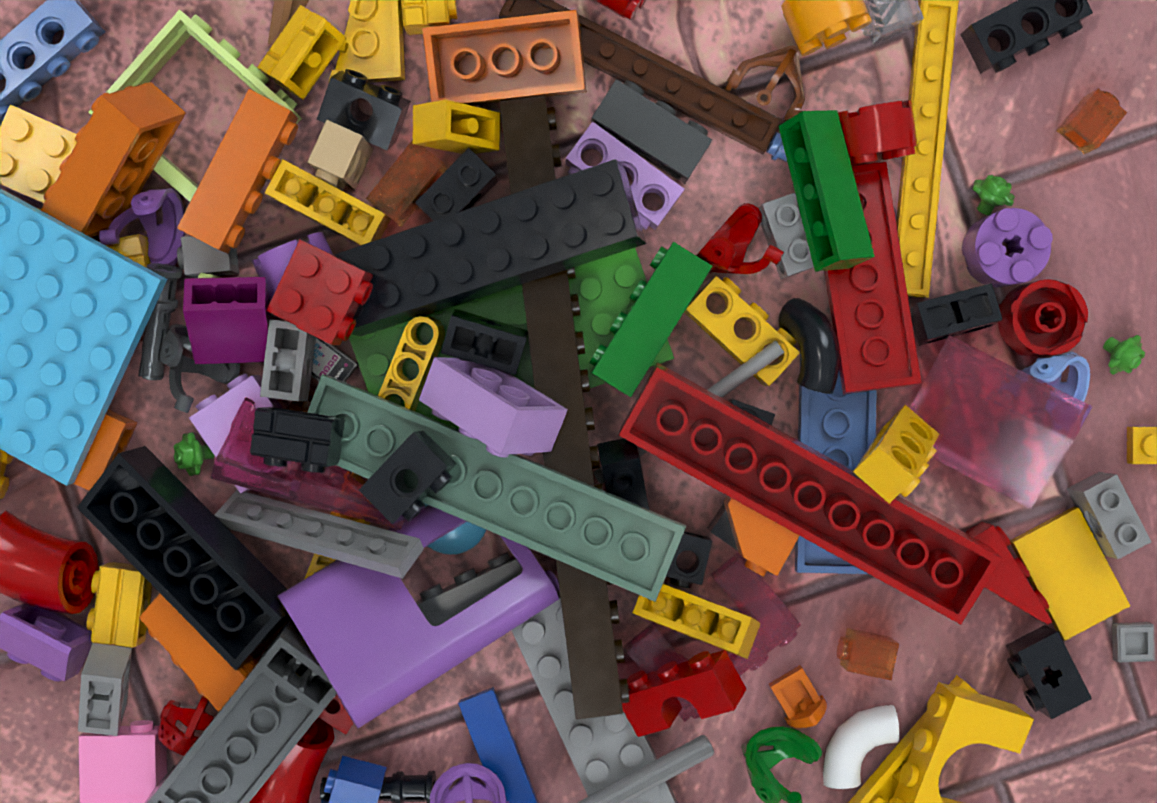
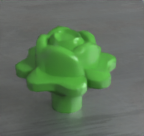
(993, 192)
(1125, 354)
(191, 454)

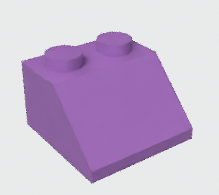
(45, 641)

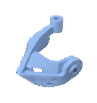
(1051, 368)

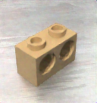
(340, 156)

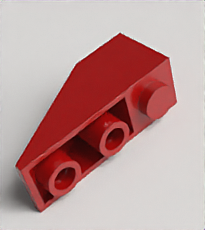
(1011, 575)

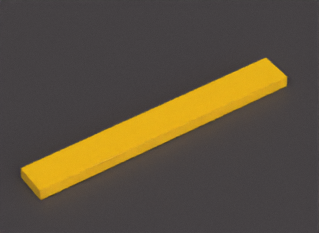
(922, 170)

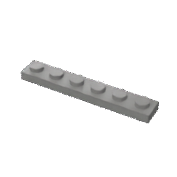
(321, 533)

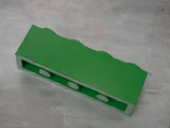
(826, 190)
(651, 318)

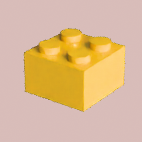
(32, 152)

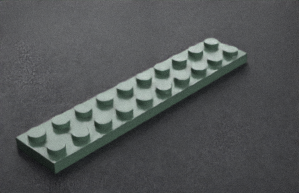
(511, 493)

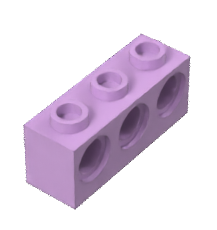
(644, 175)

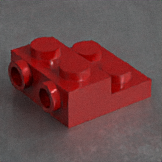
(321, 293)

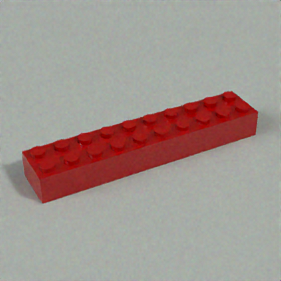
(808, 493)

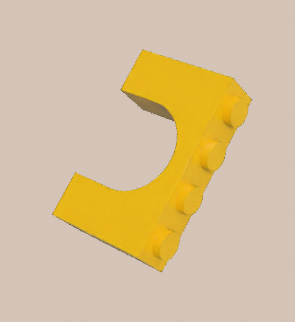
(952, 722)

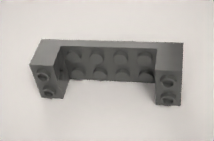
(252, 728)

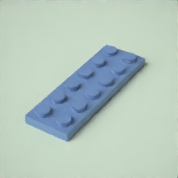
(842, 430)

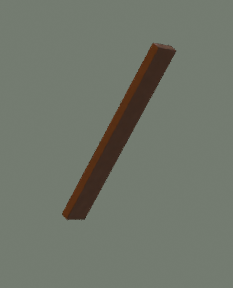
(663, 79)

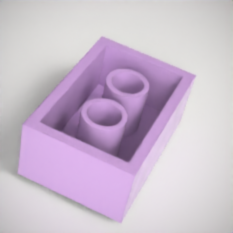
(492, 407)

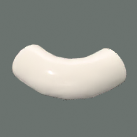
(854, 740)

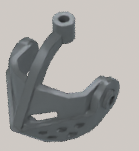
(172, 356)

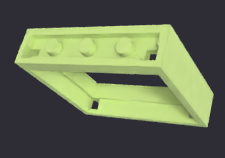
(159, 52)

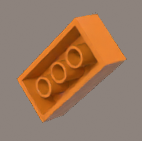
(505, 58)
(112, 157)

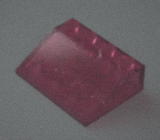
(997, 421)

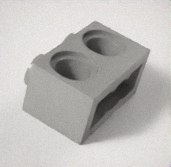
(785, 230)
(104, 689)

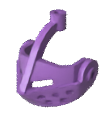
(163, 237)
(467, 787)

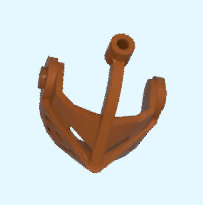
(786, 61)

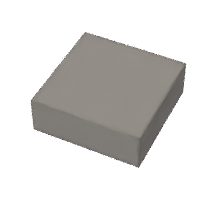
(1133, 642)

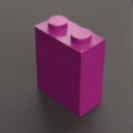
(227, 319)

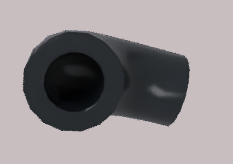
(817, 344)

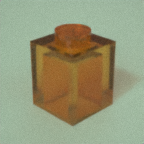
(1092, 120)
(868, 653)

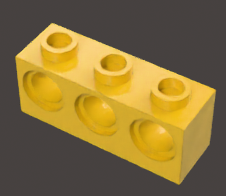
(326, 204)
(721, 328)
(898, 455)
(700, 620)

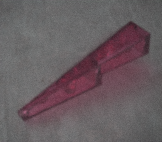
(330, 490)

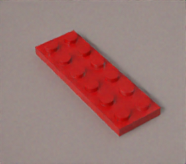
(872, 299)

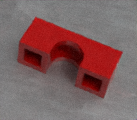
(705, 681)

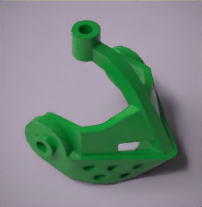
(786, 744)

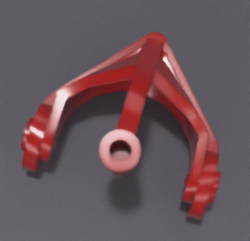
(729, 244)
(194, 719)

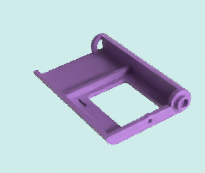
(378, 640)

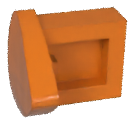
(799, 699)

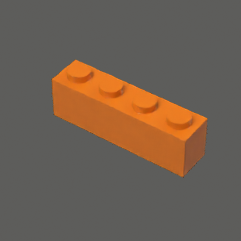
(239, 172)
(192, 653)

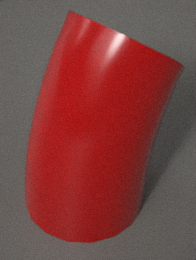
(44, 567)
(297, 773)

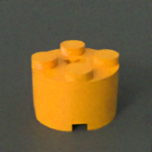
(823, 21)

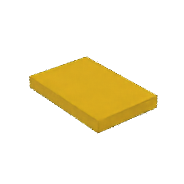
(1070, 573)

